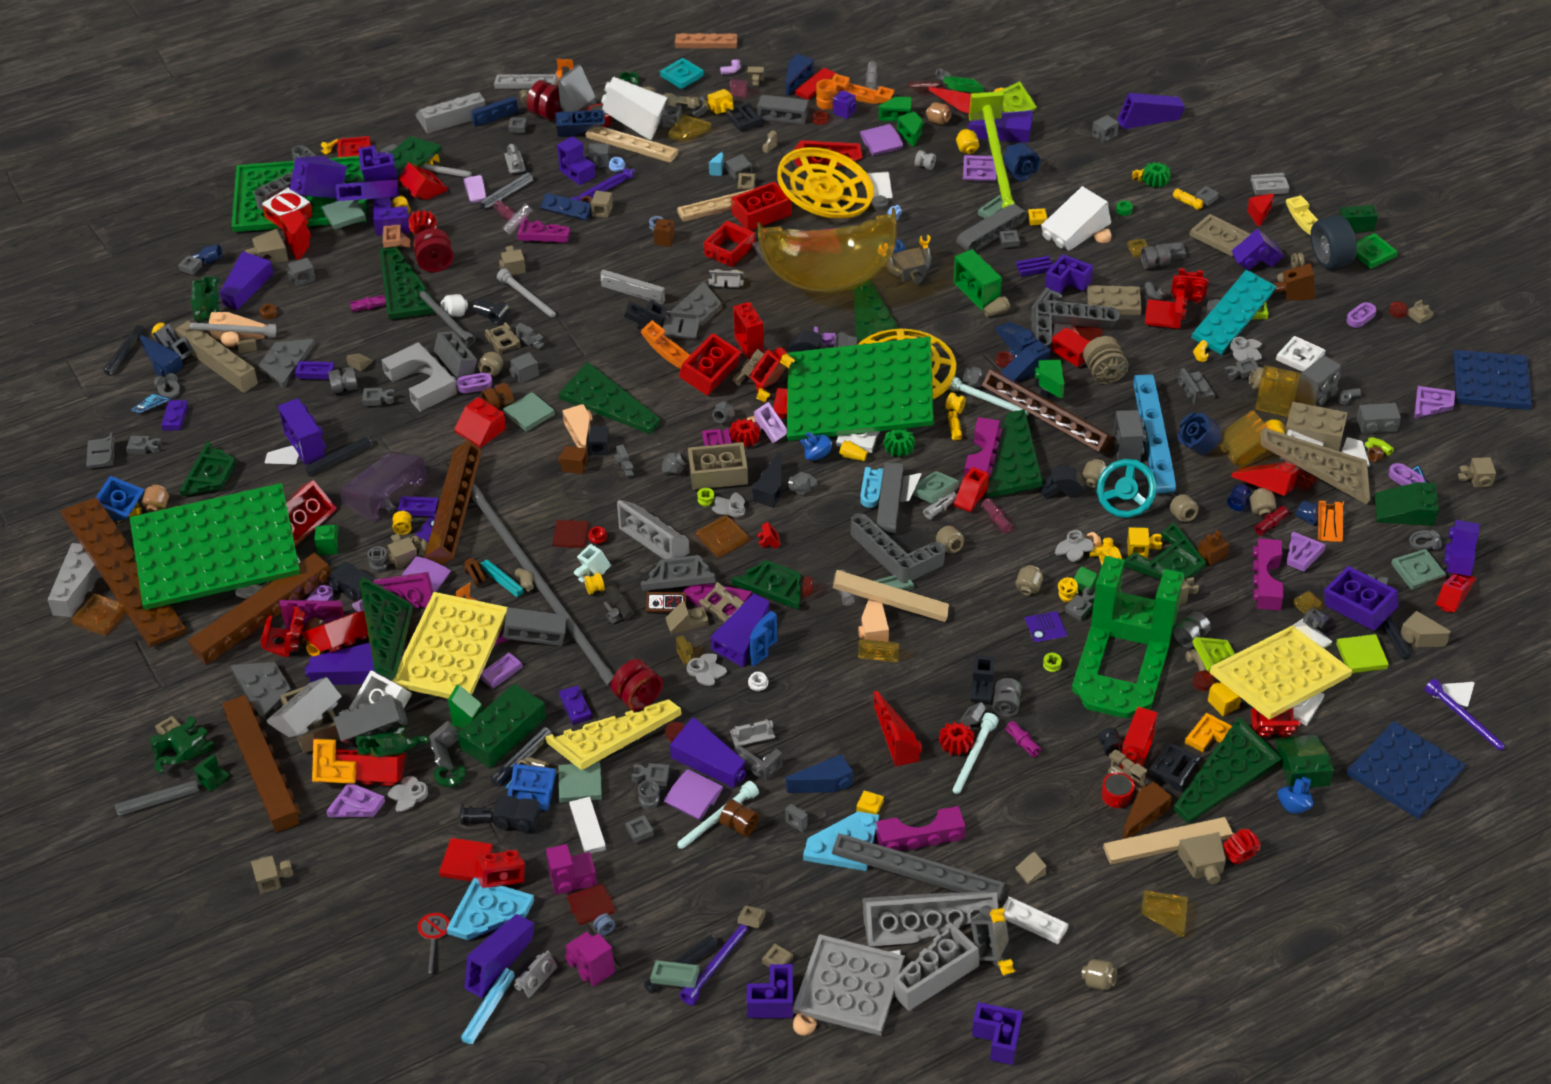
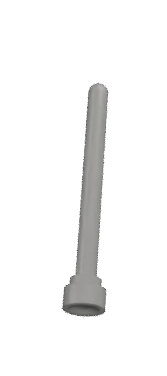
(445, 170)
(506, 277)
(269, 331)

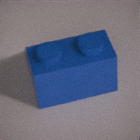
(119, 498)

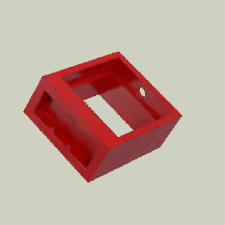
(729, 231)
(748, 329)
(1139, 736)

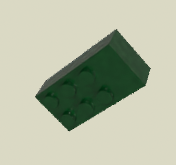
(502, 725)

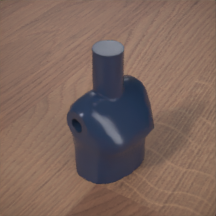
(209, 253)
(1308, 512)

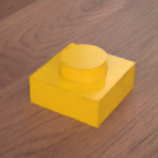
(1037, 216)
(870, 803)

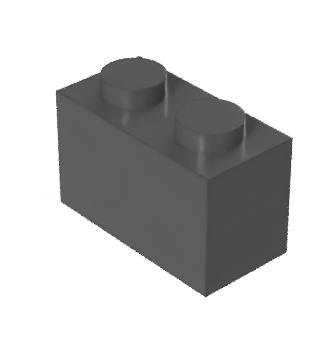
(1378, 418)

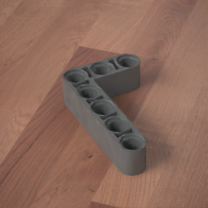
(273, 188)
(1067, 317)
(891, 555)

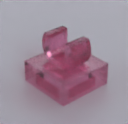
(738, 87)

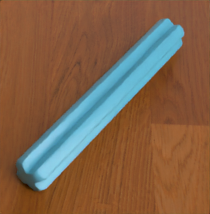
(487, 1006)

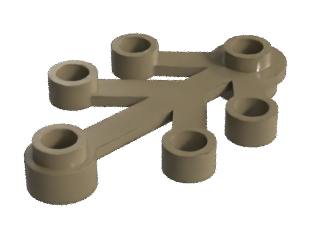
(691, 102)

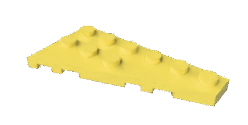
(611, 734)

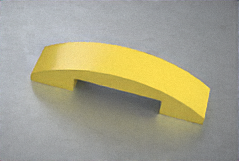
(1300, 211)

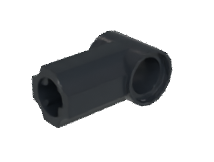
(495, 312)

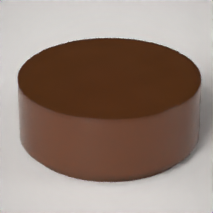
(268, 311)

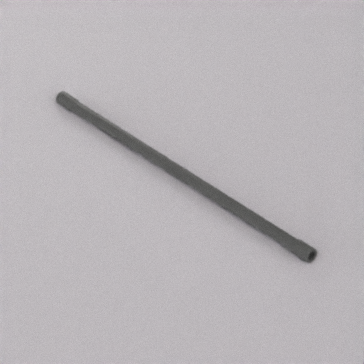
(604, 672)

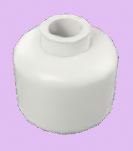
(454, 305)

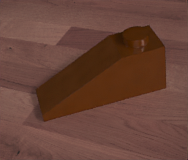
(1148, 806)

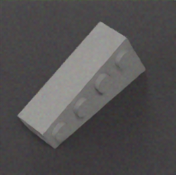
(73, 582)
(936, 968)

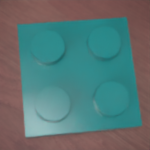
(682, 73)

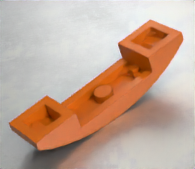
(862, 93)
(664, 346)

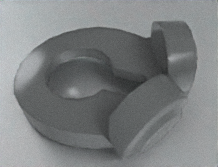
(171, 379)
(1435, 543)

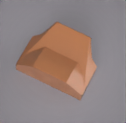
(394, 237)

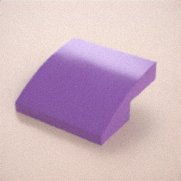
(881, 139)
(979, 168)
(437, 572)
(693, 794)

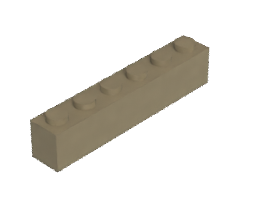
(219, 358)

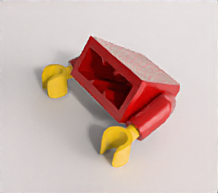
(769, 370)

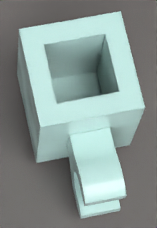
(592, 562)

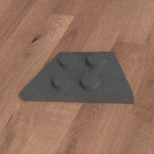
(701, 302)
(283, 359)
(678, 573)
(262, 685)

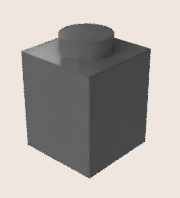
(524, 368)

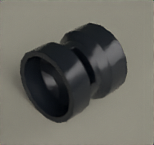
(1110, 739)

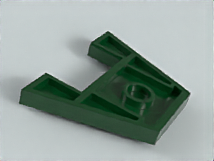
(1178, 557)

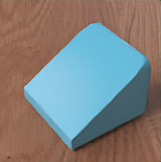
(716, 165)

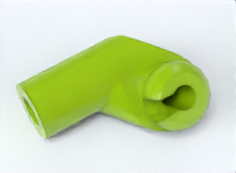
(1372, 442)

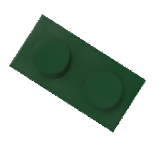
(1360, 217)

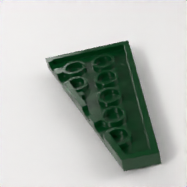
(402, 286)
(871, 313)
(607, 399)
(1015, 460)
(387, 626)
(1231, 766)

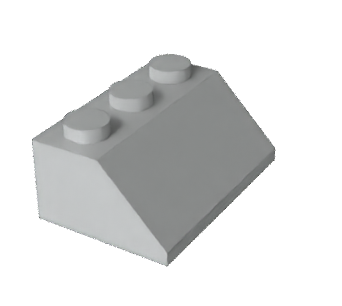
(305, 708)

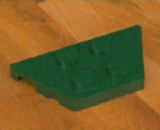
(415, 152)
(208, 471)
(772, 582)

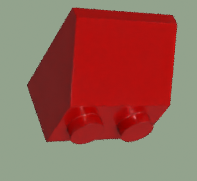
(421, 182)
(296, 232)
(480, 422)

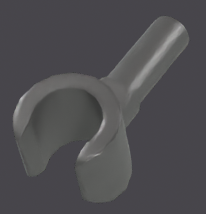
(612, 615)

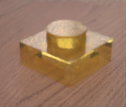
(1135, 246)
(1306, 602)
(684, 649)

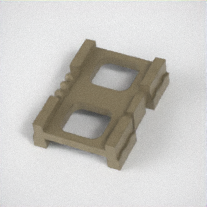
(496, 340)
(747, 367)
(726, 599)
(1129, 768)

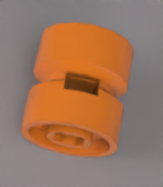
(826, 92)

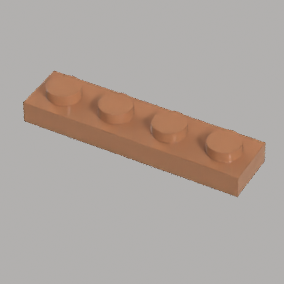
(706, 40)

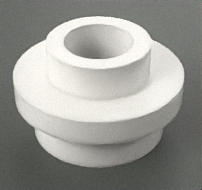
(758, 681)

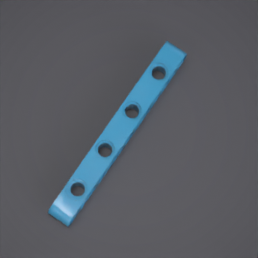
(1156, 439)

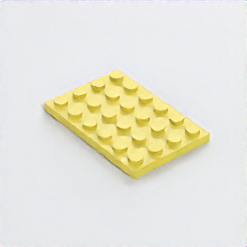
(450, 645)
(1280, 672)

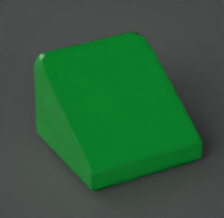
(1085, 578)

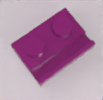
(716, 437)

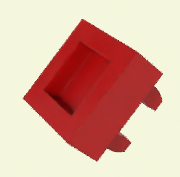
(768, 536)

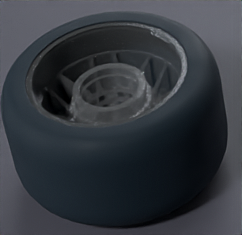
(1333, 241)

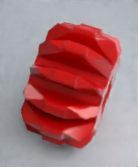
(421, 221)
(745, 431)
(956, 738)
(1241, 846)

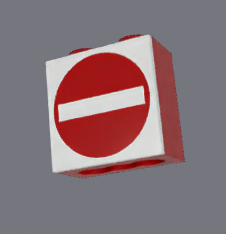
(284, 203)

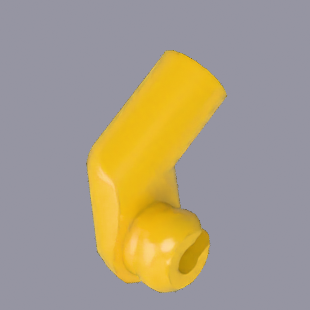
(1199, 351)
(1107, 544)

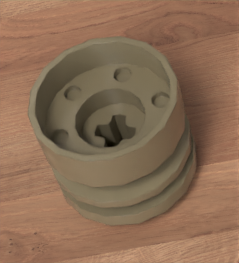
(1105, 360)

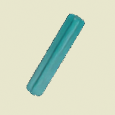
(502, 578)

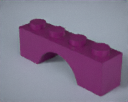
(986, 436)
(1268, 590)
(945, 828)

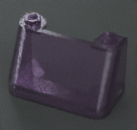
(381, 479)

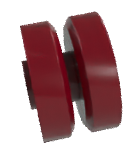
(544, 100)
(433, 250)
(636, 685)

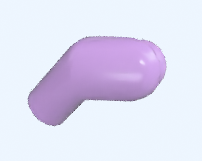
(731, 69)

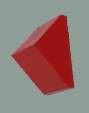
(1259, 207)

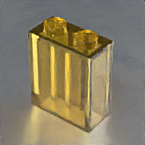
(1277, 390)
(1243, 439)

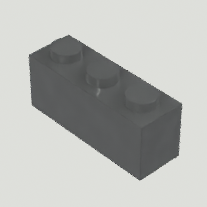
(783, 109)
(455, 354)
(534, 626)

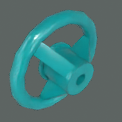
(1126, 488)

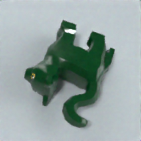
(204, 298)
(184, 740)
(388, 743)

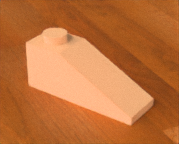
(231, 319)
(578, 424)
(874, 623)

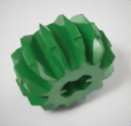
(1156, 174)
(899, 442)

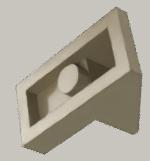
(683, 620)

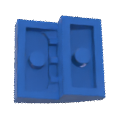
(763, 637)
(532, 783)

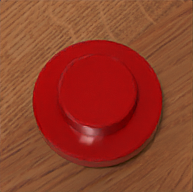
(597, 535)

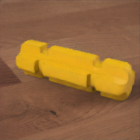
(1188, 199)
(954, 425)

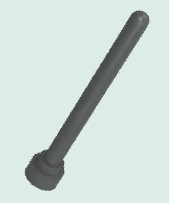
(466, 337)

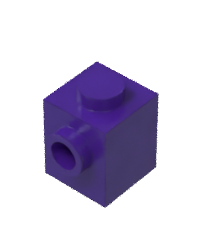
(844, 104)

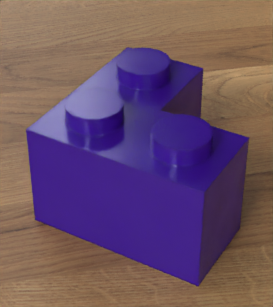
(573, 162)
(377, 167)
(386, 215)
(1257, 248)
(1068, 272)
(1461, 549)
(772, 998)
(1001, 1026)

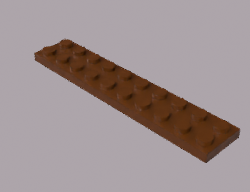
(118, 568)

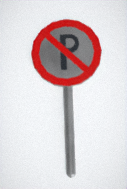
(433, 927)

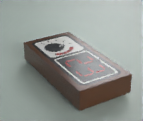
(663, 601)

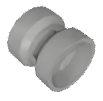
(925, 160)

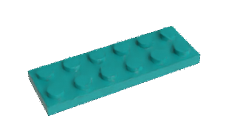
(1234, 311)

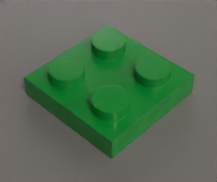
(963, 84)
(1374, 251)

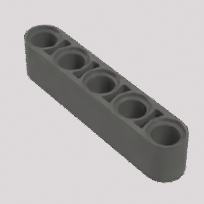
(990, 228)
(890, 497)

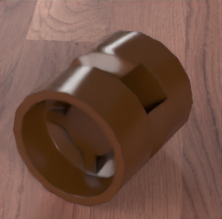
(503, 391)
(735, 816)

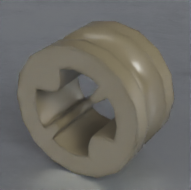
(1297, 260)

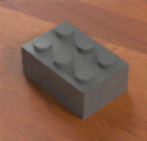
(370, 719)

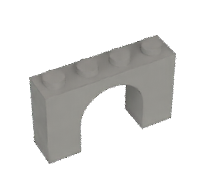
(418, 360)

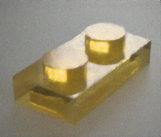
(878, 650)

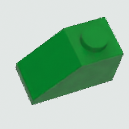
(894, 108)
(910, 127)
(1050, 376)
(327, 539)
(463, 707)

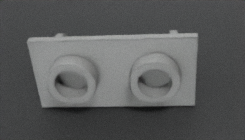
(514, 160)
(719, 277)
(749, 734)
(537, 974)

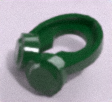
(633, 77)
(454, 782)

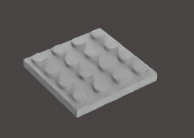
(849, 984)

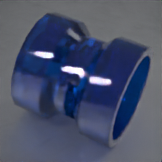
(1238, 497)

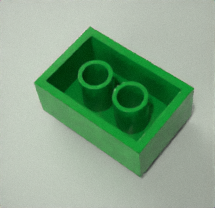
(976, 279)

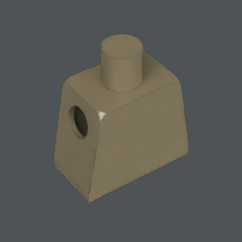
(269, 247)
(1203, 856)

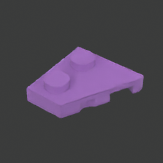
(1433, 401)
(1303, 551)
(355, 802)

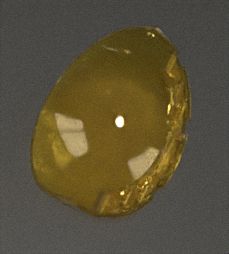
(831, 258)

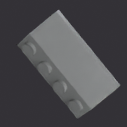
(449, 113)
(651, 531)

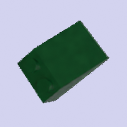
(1408, 504)
(1305, 758)

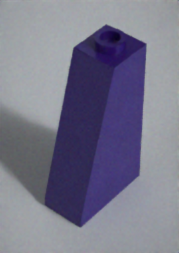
(1149, 110)
(1011, 127)
(367, 190)
(245, 279)
(733, 637)
(342, 666)
(707, 754)
(496, 954)

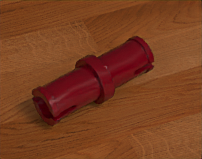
(1271, 520)

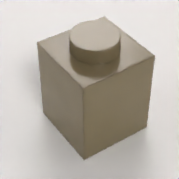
(601, 204)

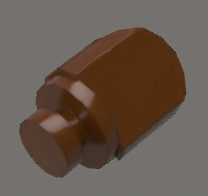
(473, 567)

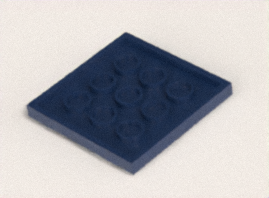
(1491, 379)
(1406, 769)

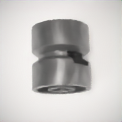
(1155, 256)
(342, 380)
(1193, 626)
(1007, 697)

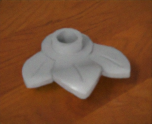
(1245, 348)
(732, 507)
(1074, 546)
(706, 669)
(408, 793)

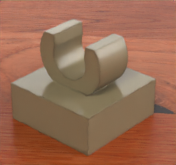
(755, 74)
(1420, 312)

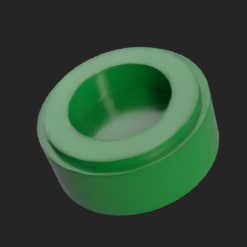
(1124, 208)

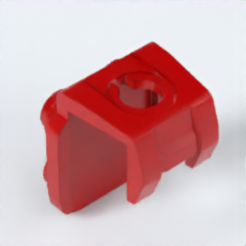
(1193, 284)
(288, 635)

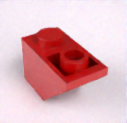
(972, 489)

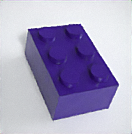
(302, 431)
(1361, 598)

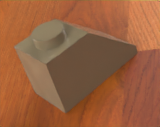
(1424, 632)

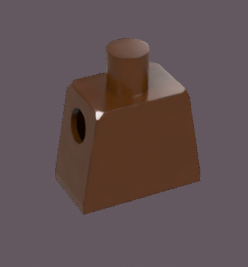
(1297, 283)

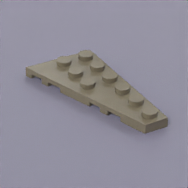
(1332, 466)

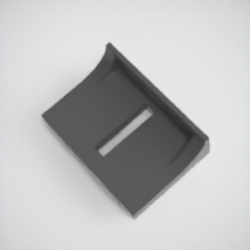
(689, 328)
(100, 452)

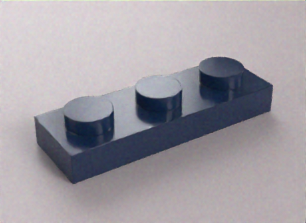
(494, 111)
(566, 206)

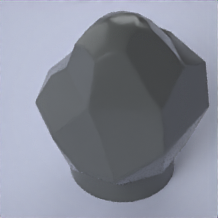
(974, 377)
(723, 412)
(674, 463)
(802, 483)

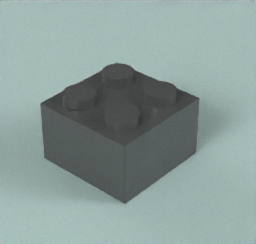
(1319, 382)
(1129, 435)

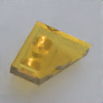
(688, 127)
(1166, 910)

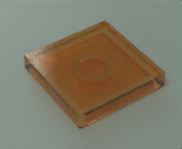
(721, 536)
(98, 614)

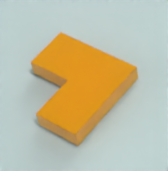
(1206, 731)
(326, 768)

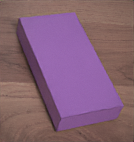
(500, 670)

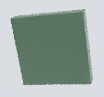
(343, 213)
(529, 411)
(935, 487)
(1418, 569)
(578, 783)

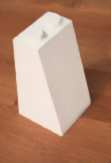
(634, 106)
(1077, 219)

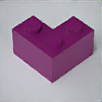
(568, 871)
(590, 957)

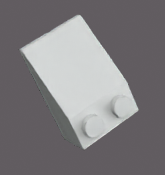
(376, 687)

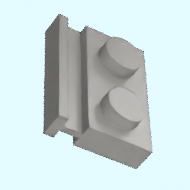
(1269, 183)

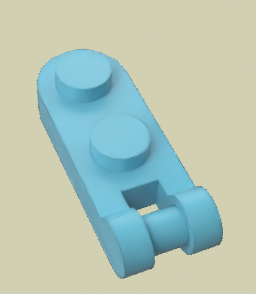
(871, 487)

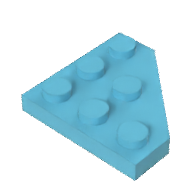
(820, 846)
(487, 910)

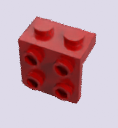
(1166, 313)
(1281, 724)

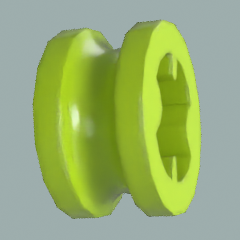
(702, 496)
(1052, 657)

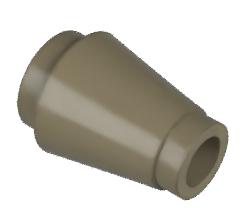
(997, 307)

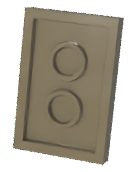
(1218, 234)
(1122, 298)

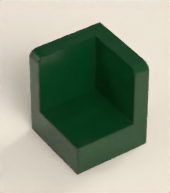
(210, 773)

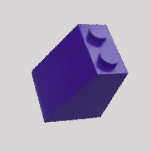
(317, 176)

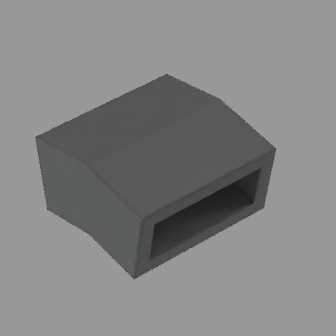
(738, 165)
(844, 340)

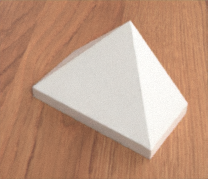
(1313, 634)

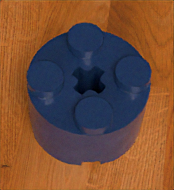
(1021, 161)
(1199, 433)

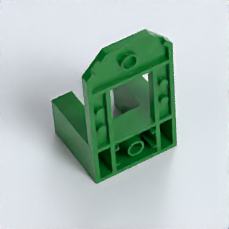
(1133, 620)

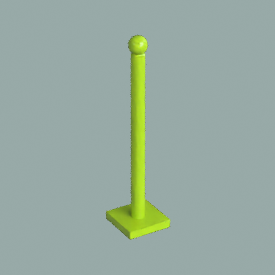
(989, 107)

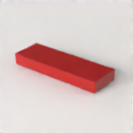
(808, 89)

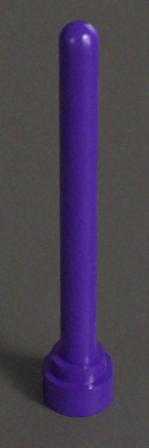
(1435, 689)
(691, 995)

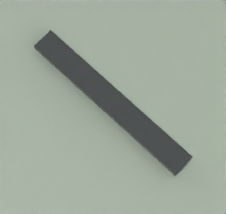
(914, 866)

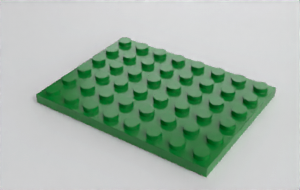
(253, 176)
(860, 388)
(213, 546)

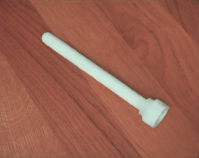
(958, 385)
(988, 723)
(747, 792)

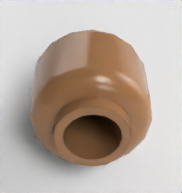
(938, 113)
(155, 498)

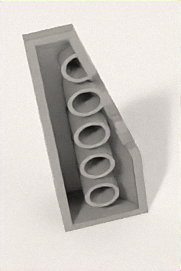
(919, 916)

